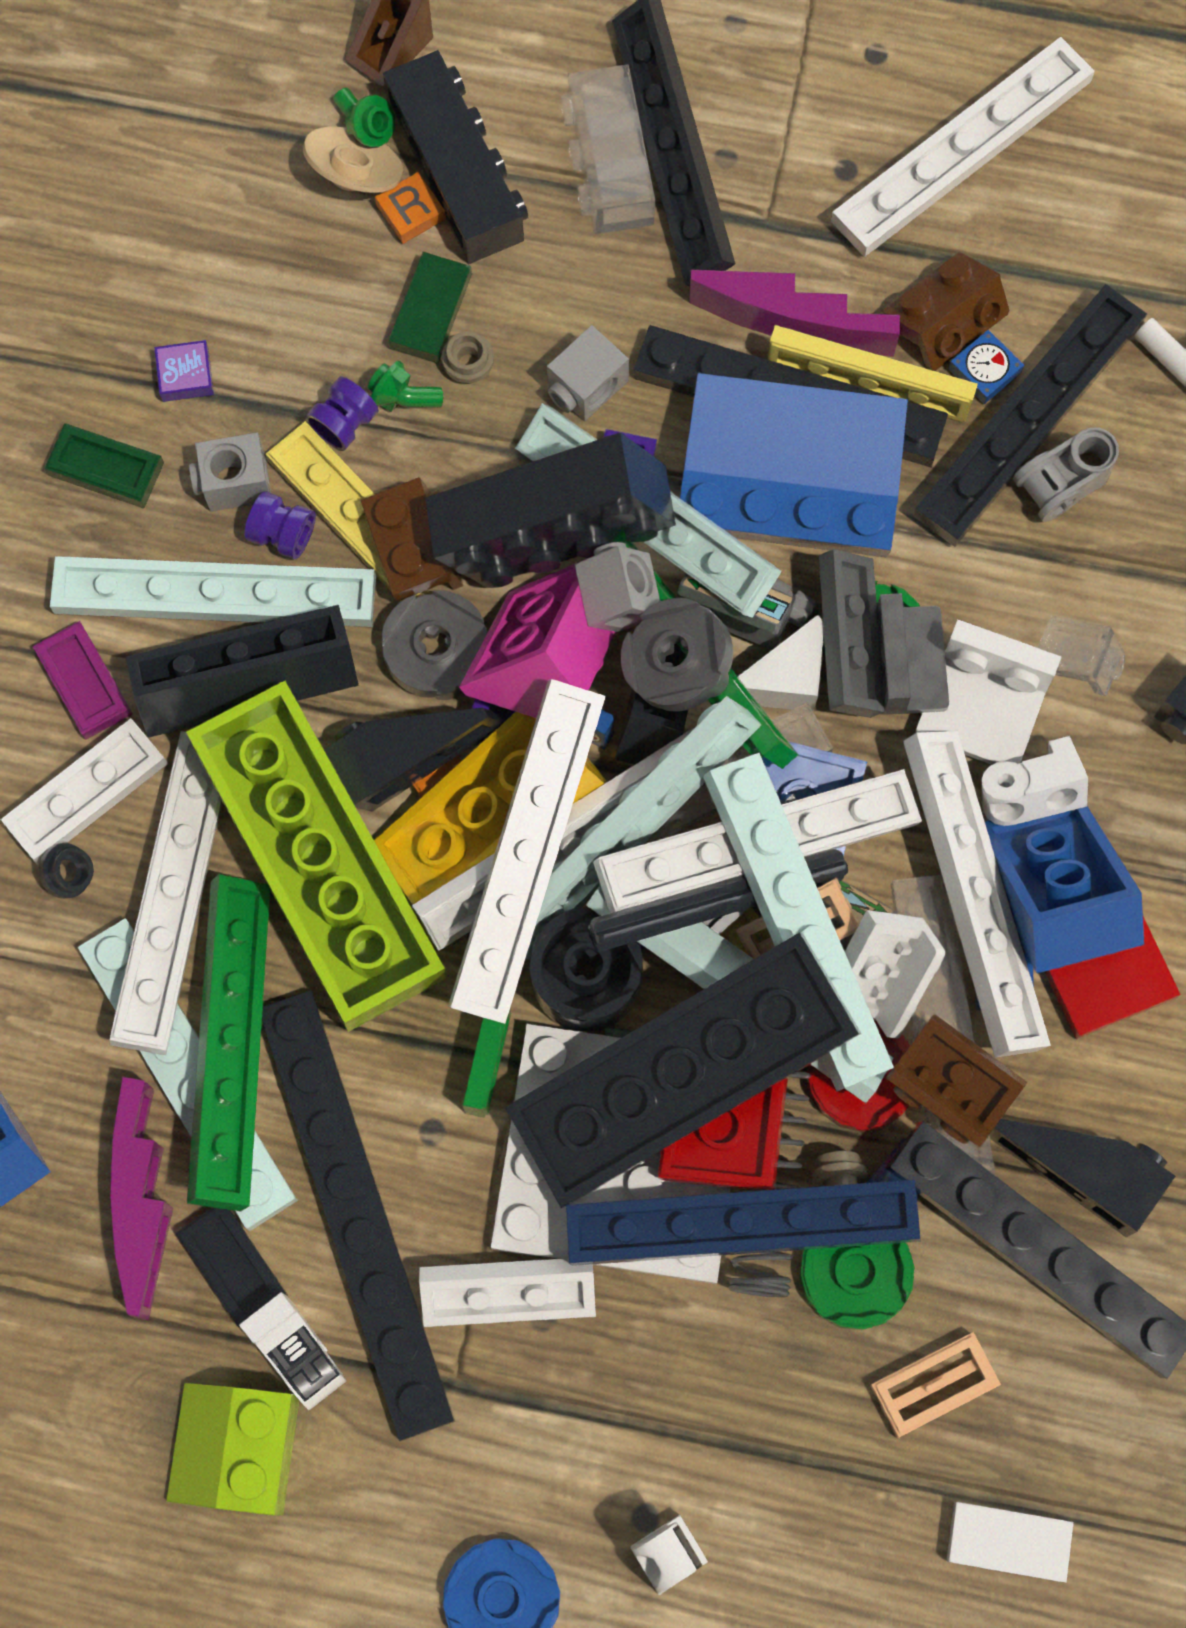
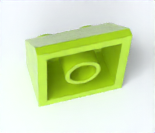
(233, 1449)

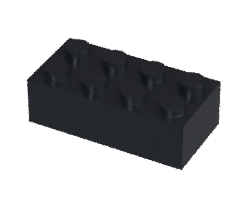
(550, 511)

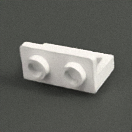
(893, 965)

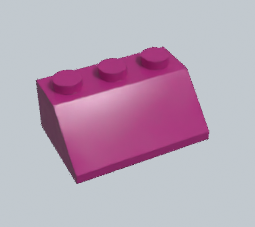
(534, 639)

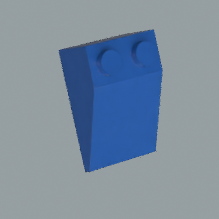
(1067, 889)

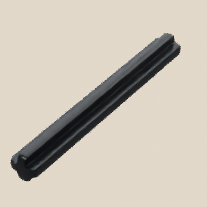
(696, 905)

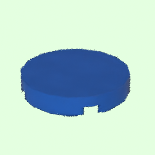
(501, 1587)

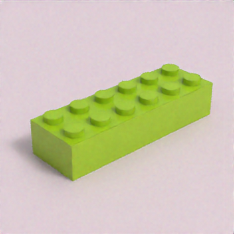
(317, 856)

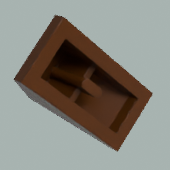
(390, 36)

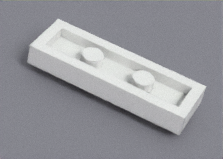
(84, 790)
(506, 1292)

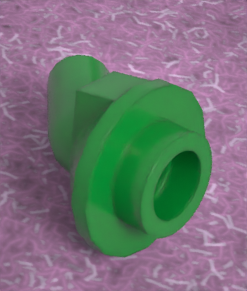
(367, 119)
(391, 389)

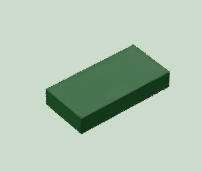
(485, 1067)

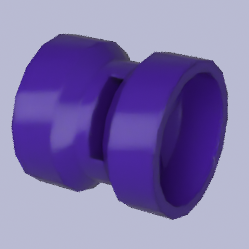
(341, 413)
(282, 526)

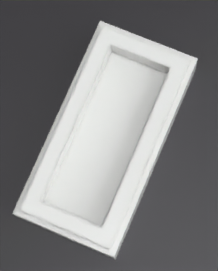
(1010, 1542)

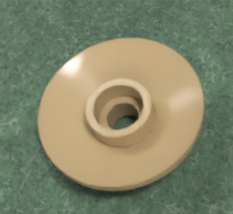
(350, 163)

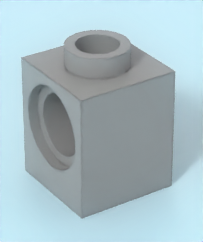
(587, 374)
(237, 451)
(616, 586)

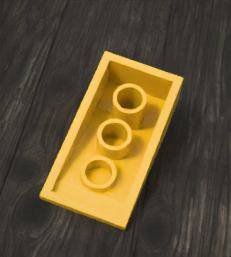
(464, 813)

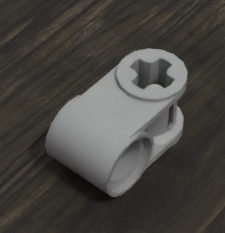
(1061, 478)

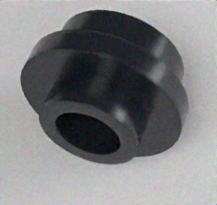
(78, 868)

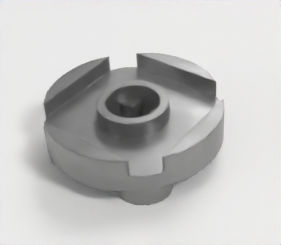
(428, 616)
(701, 673)

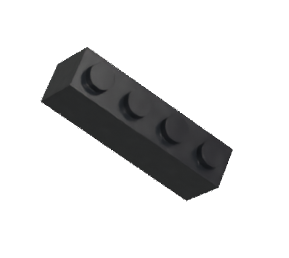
(455, 156)
(212, 674)

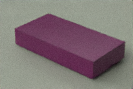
(82, 680)

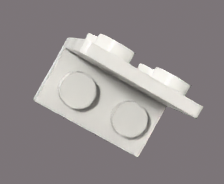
(992, 693)

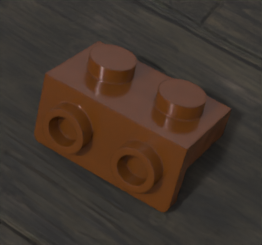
(950, 308)
(404, 540)
(955, 1082)

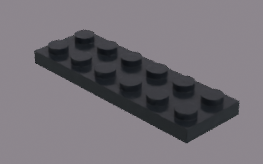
(683, 1070)

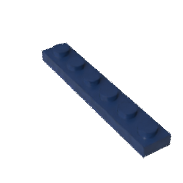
(743, 1223)

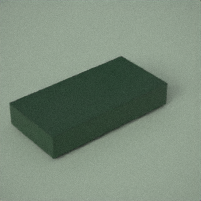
(430, 307)
(104, 465)

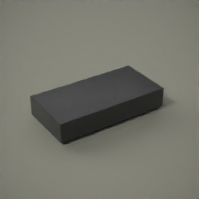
(230, 1263)

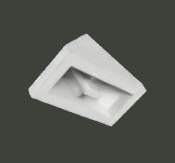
(790, 671)

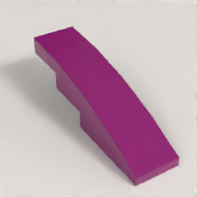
(770, 299)
(137, 1219)

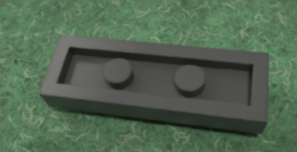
(851, 634)

